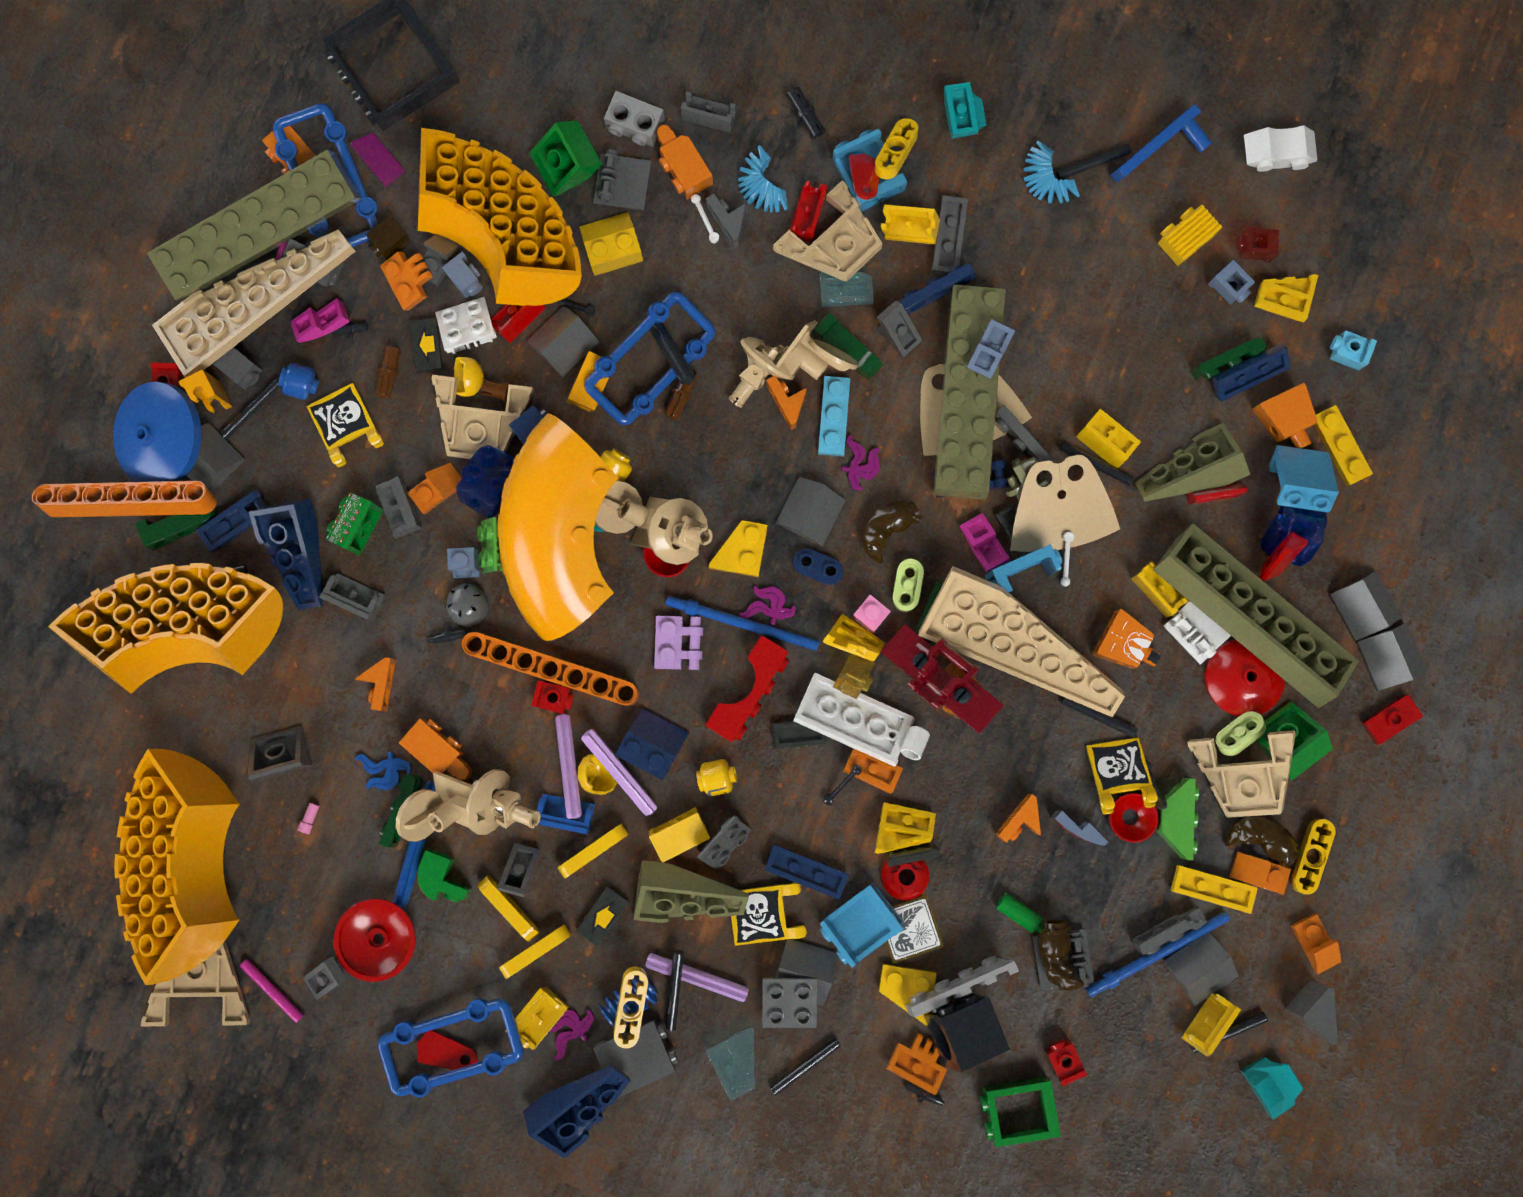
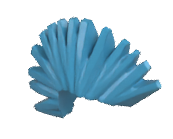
(1043, 177)
(758, 186)

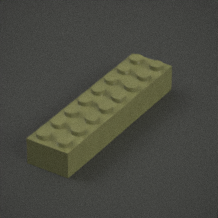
(254, 225)
(967, 397)
(1256, 616)

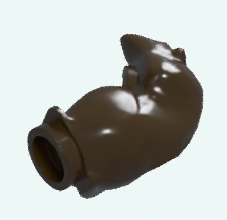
(885, 521)
(1268, 833)
(1053, 949)

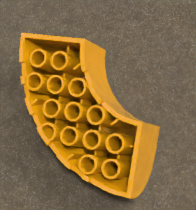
(497, 217)
(550, 529)
(173, 620)
(174, 865)

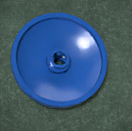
(157, 433)

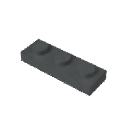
(949, 234)
(1021, 437)

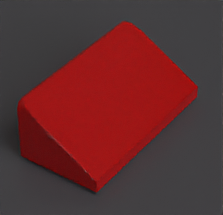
(514, 319)
(1232, 490)
(1282, 556)

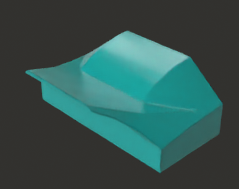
(963, 110)
(1273, 1085)

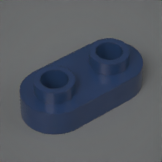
(818, 566)

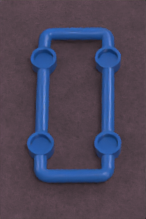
(336, 133)
(606, 365)
(476, 1011)

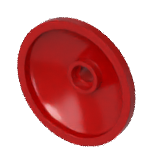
(1229, 685)
(358, 948)

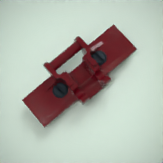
(938, 687)

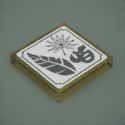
(920, 933)

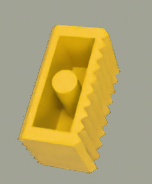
(1189, 235)

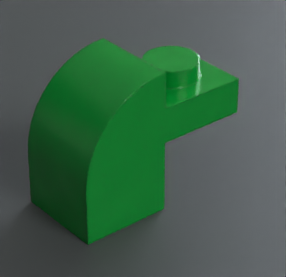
(434, 880)

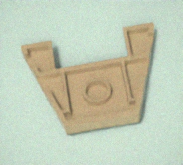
(842, 247)
(471, 428)
(1248, 786)
(210, 979)

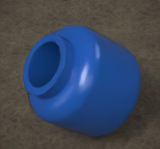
(298, 381)

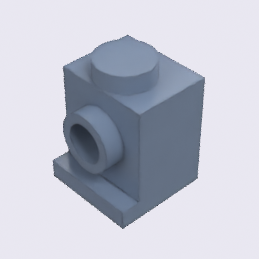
(463, 275)
(1236, 276)
(463, 562)

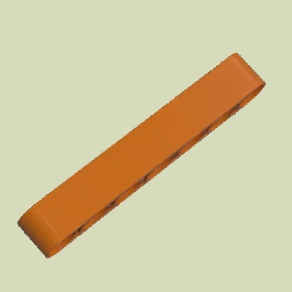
(124, 499)
(538, 666)

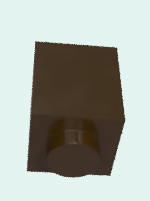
(387, 238)

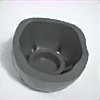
(462, 600)

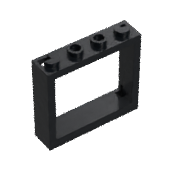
(364, 25)

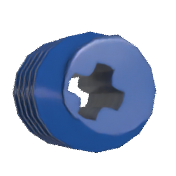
(630, 1006)

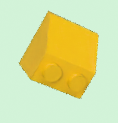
(611, 243)

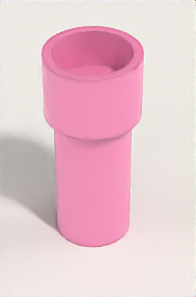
(306, 824)

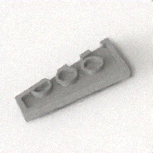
(986, 974)

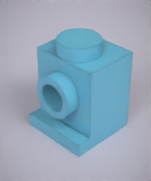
(1345, 355)

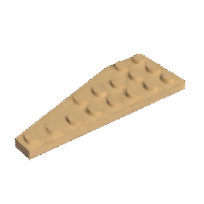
(220, 318)
(1001, 632)

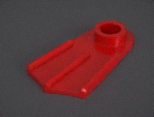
(864, 175)
(443, 1051)

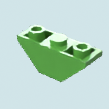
(1179, 818)

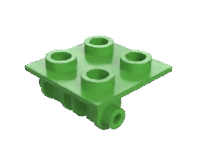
(488, 534)

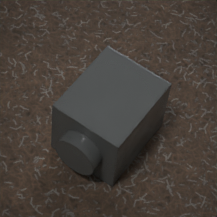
(238, 368)

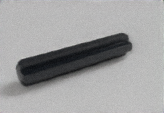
(672, 354)

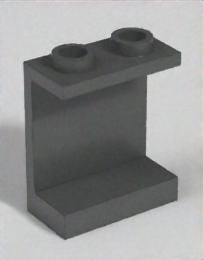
(645, 1061)

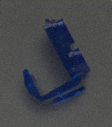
(484, 480)
(1303, 522)

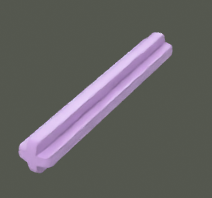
(568, 766)
(619, 772)
(699, 978)

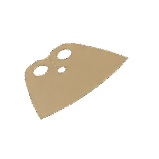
(931, 405)
(1045, 518)

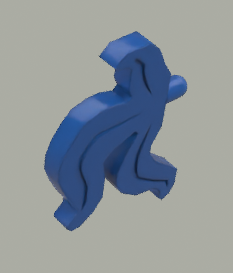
(391, 775)

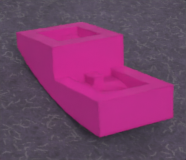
(317, 324)
(984, 543)

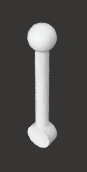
(713, 237)
(1068, 537)

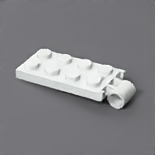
(860, 722)

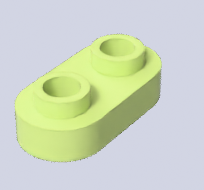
(907, 585)
(1239, 734)

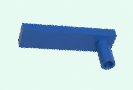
(1185, 123)

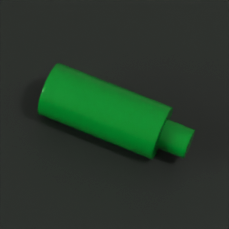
(1020, 913)

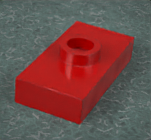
(1392, 719)

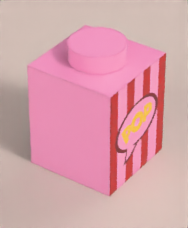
(871, 614)

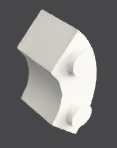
(1280, 148)

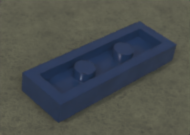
(937, 288)
(1251, 372)
(806, 872)

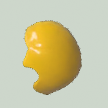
(469, 376)
(594, 776)

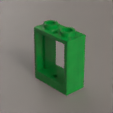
(1048, 1107)

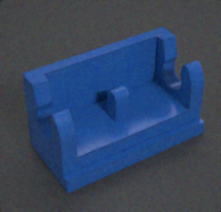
(554, 814)

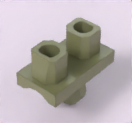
(1021, 469)

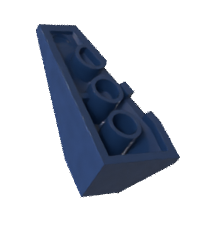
(292, 542)
(567, 1113)

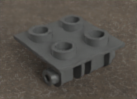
(622, 181)
(718, 850)
(1078, 956)
(789, 1003)

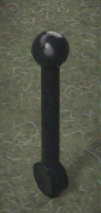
(590, 310)
(829, 798)
(1161, 804)

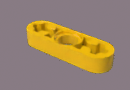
(896, 157)
(593, 851)
(1313, 877)
(508, 908)
(535, 951)
(641, 988)

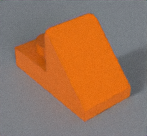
(789, 406)
(435, 488)
(382, 675)
(1026, 814)
(1260, 873)
(1316, 943)

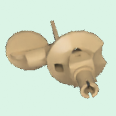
(782, 362)
(657, 524)
(476, 806)

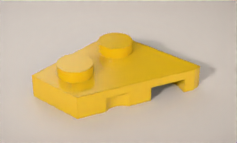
(1287, 296)
(742, 550)
(854, 639)
(903, 828)
(901, 983)

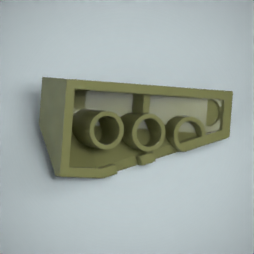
(1206, 464)
(675, 892)

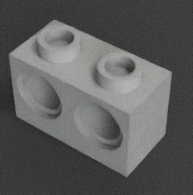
(638, 113)

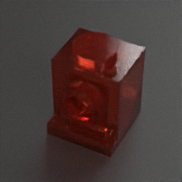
(1265, 240)

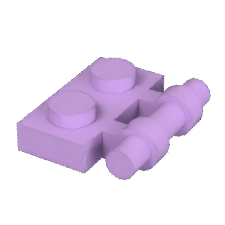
(669, 642)

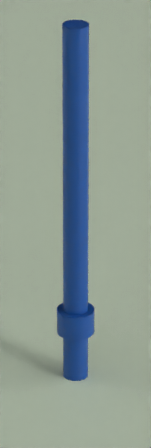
(693, 608)
(1112, 979)

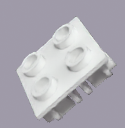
(465, 325)
(1196, 632)

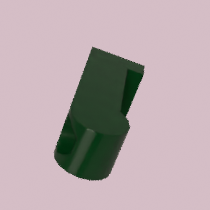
(836, 335)
(171, 528)

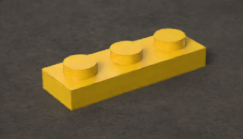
(1341, 446)
(1214, 889)

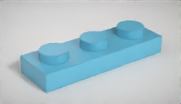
(834, 416)

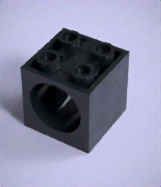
(966, 1032)

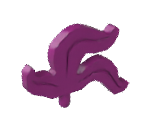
(866, 471)
(777, 601)
(579, 1028)

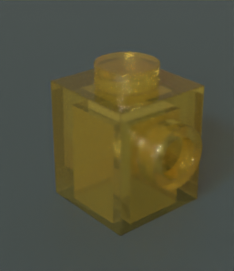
(855, 676)

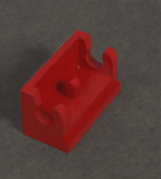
(808, 211)

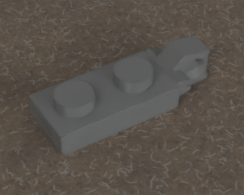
(1168, 930)

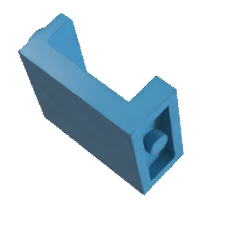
(871, 144)
(1304, 478)
(1047, 556)
(861, 925)

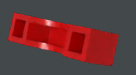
(766, 660)

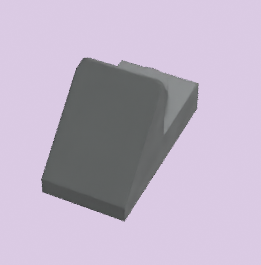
(730, 223)
(439, 252)
(898, 329)
(519, 870)
(326, 977)

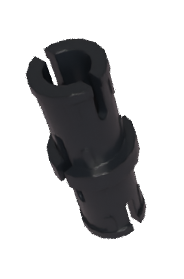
(805, 113)

